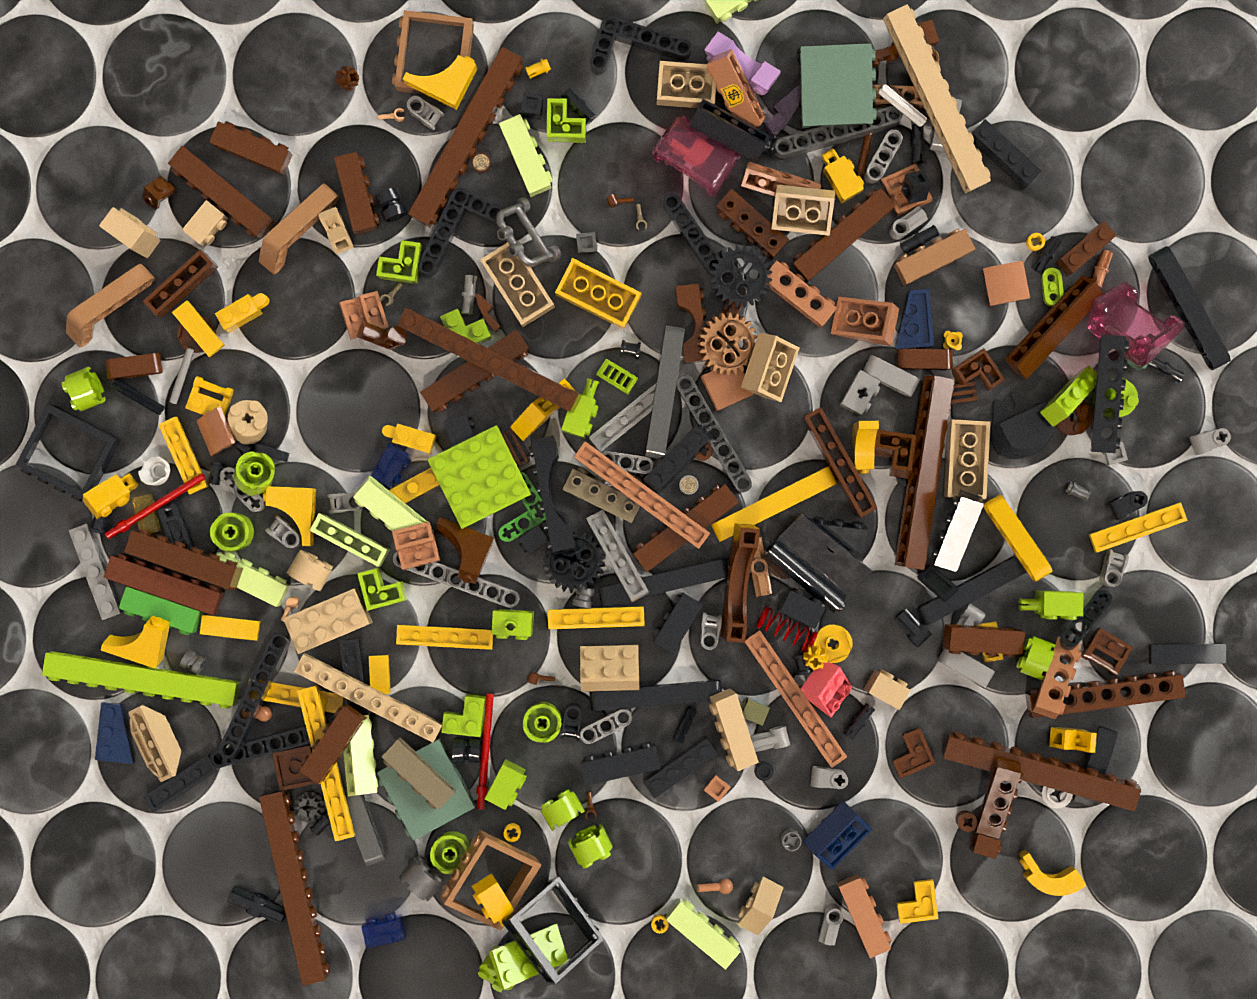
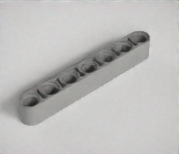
(446, 579)

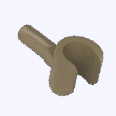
(640, 217)
(391, 294)

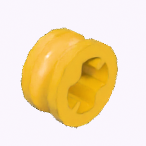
(1041, 240)
(509, 827)
(654, 925)

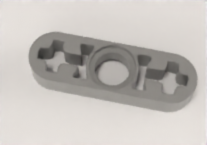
(249, 503)

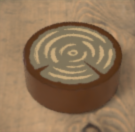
(481, 162)

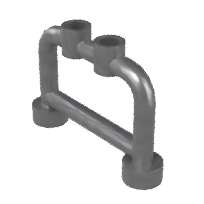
(520, 207)

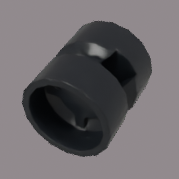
(391, 206)
(459, 750)

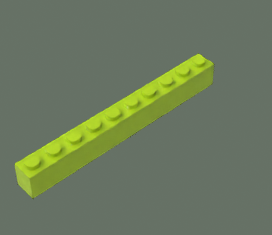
(141, 678)

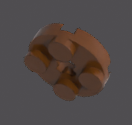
(1079, 425)

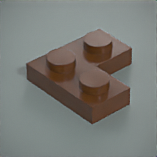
(918, 756)

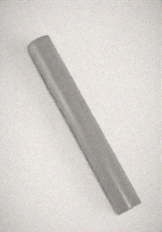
(181, 376)

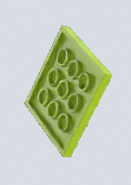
(479, 477)

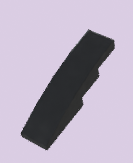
(1187, 653)
(1100, 759)

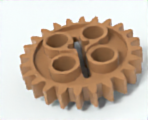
(716, 357)

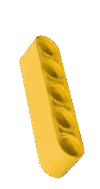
(1017, 538)

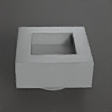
(1119, 456)

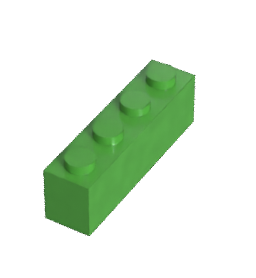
(148, 605)

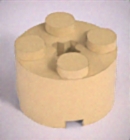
(247, 411)
(310, 570)

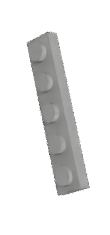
(624, 420)
(617, 555)
(94, 571)

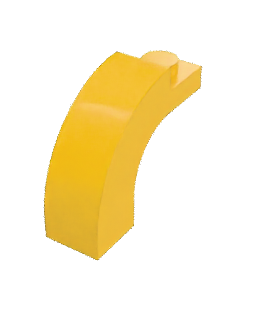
(1057, 884)

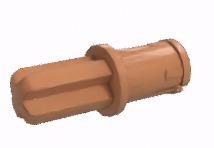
(1102, 267)

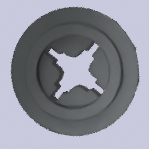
(315, 801)

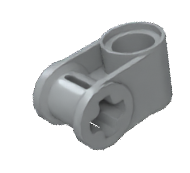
(426, 114)
(1207, 441)
(341, 503)
(282, 530)
(1114, 567)
(710, 629)
(824, 778)

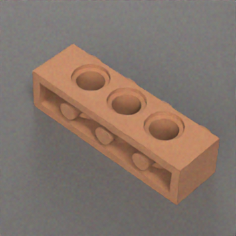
(766, 179)
(802, 304)
(1053, 707)

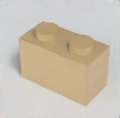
(205, 224)

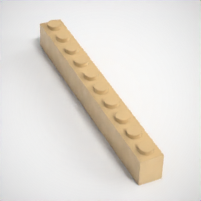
(936, 98)

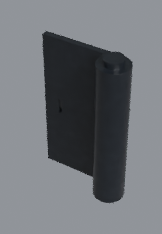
(806, 558)

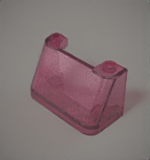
(696, 155)
(1120, 314)

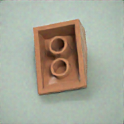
(865, 320)

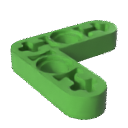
(530, 515)

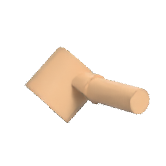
(392, 115)
(291, 602)

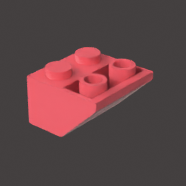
(827, 688)

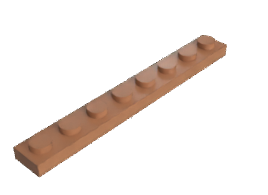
(642, 495)
(795, 698)

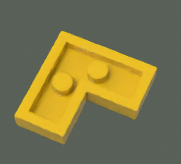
(923, 906)

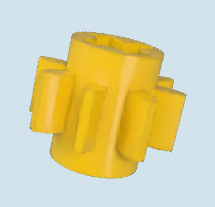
(815, 657)

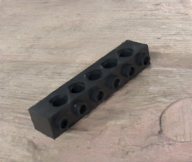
(1107, 343)

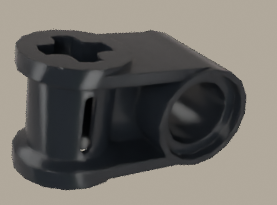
(1125, 505)
(571, 725)

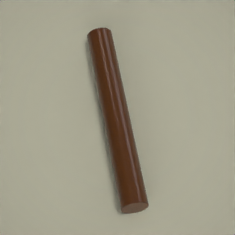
(864, 154)

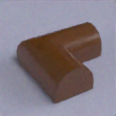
(387, 339)
(980, 365)

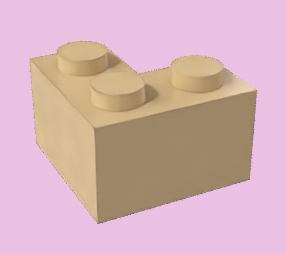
(886, 689)
(761, 906)

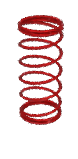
(809, 643)

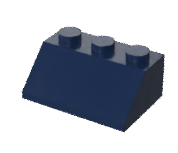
(837, 835)

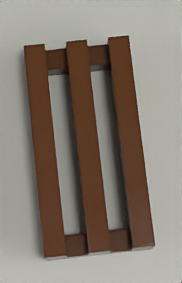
(973, 391)
(519, 464)

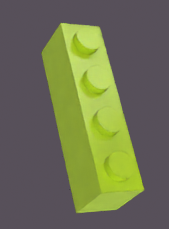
(1070, 396)

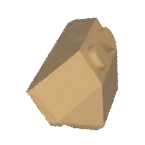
(155, 741)

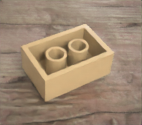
(684, 84)
(803, 210)
(130, 231)
(770, 367)
(609, 668)

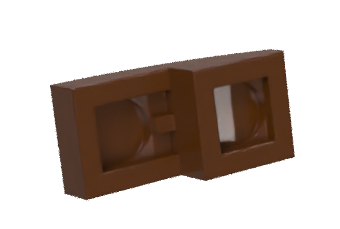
(485, 309)

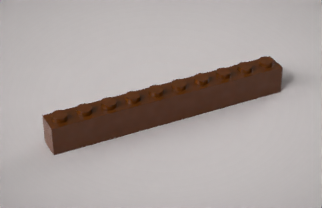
(466, 137)
(489, 360)
(924, 477)
(1044, 771)
(294, 887)

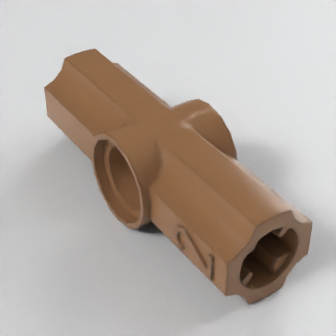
(760, 580)

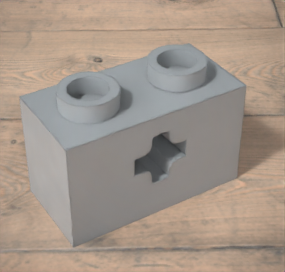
(851, 398)

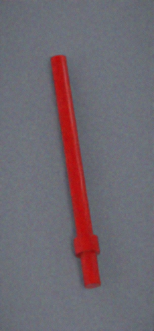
(124, 525)
(482, 789)

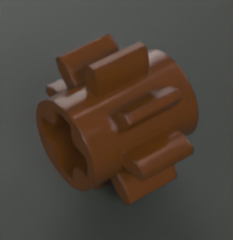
(347, 78)

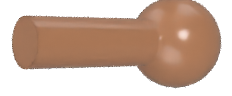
(263, 715)
(725, 886)

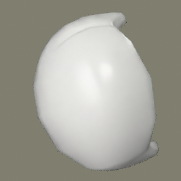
(154, 471)

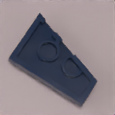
(916, 323)
(112, 735)

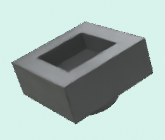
(586, 243)

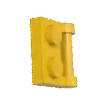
(203, 404)

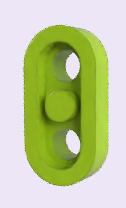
(1054, 287)

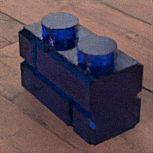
(391, 465)
(383, 930)

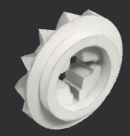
(1052, 801)

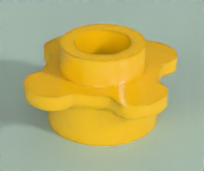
(957, 340)

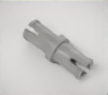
(469, 295)

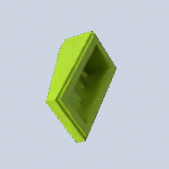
(630, 385)

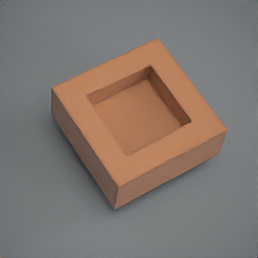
(717, 788)

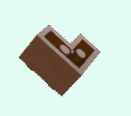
(898, 448)

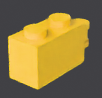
(841, 176)
(241, 311)
(410, 437)
(109, 495)
(493, 899)

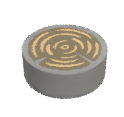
(688, 484)

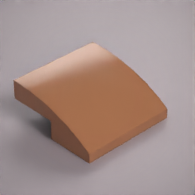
(893, 184)
(1006, 283)
(360, 309)
(725, 389)
(215, 431)
(416, 545)

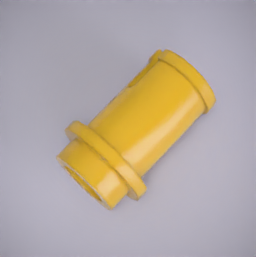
(538, 68)

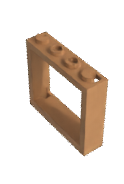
(402, 39)
(468, 860)

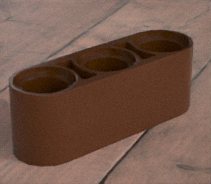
(924, 359)
(133, 366)

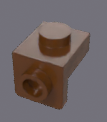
(157, 192)

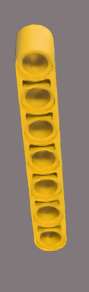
(775, 502)

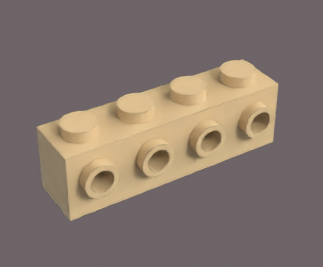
(733, 729)

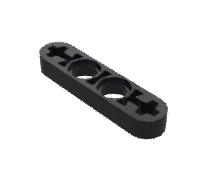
(1086, 620)

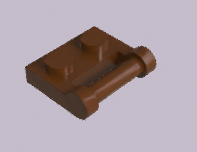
(1109, 645)

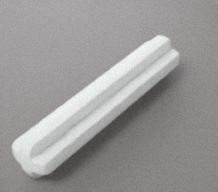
(902, 105)

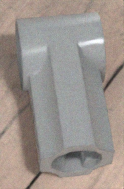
(908, 223)
(970, 616)
(774, 738)
(830, 925)

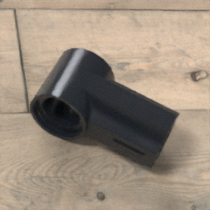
(915, 631)

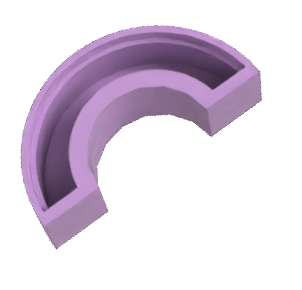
(759, 75)

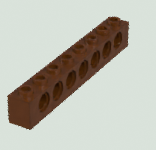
(1173, 689)

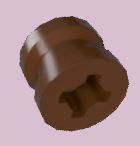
(702, 457)
(963, 818)

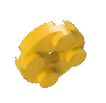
(837, 633)

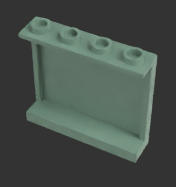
(837, 85)
(412, 808)

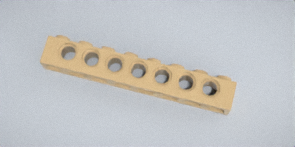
(368, 697)

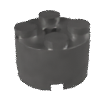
(422, 879)

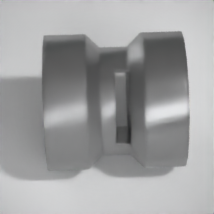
(583, 598)
(193, 662)
(791, 843)

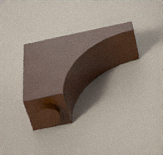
(471, 547)

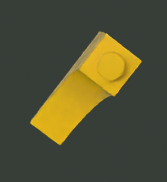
(447, 85)
(536, 415)
(864, 445)
(298, 504)
(144, 647)

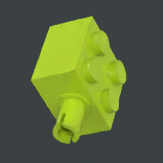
(578, 422)
(1055, 603)
(513, 623)

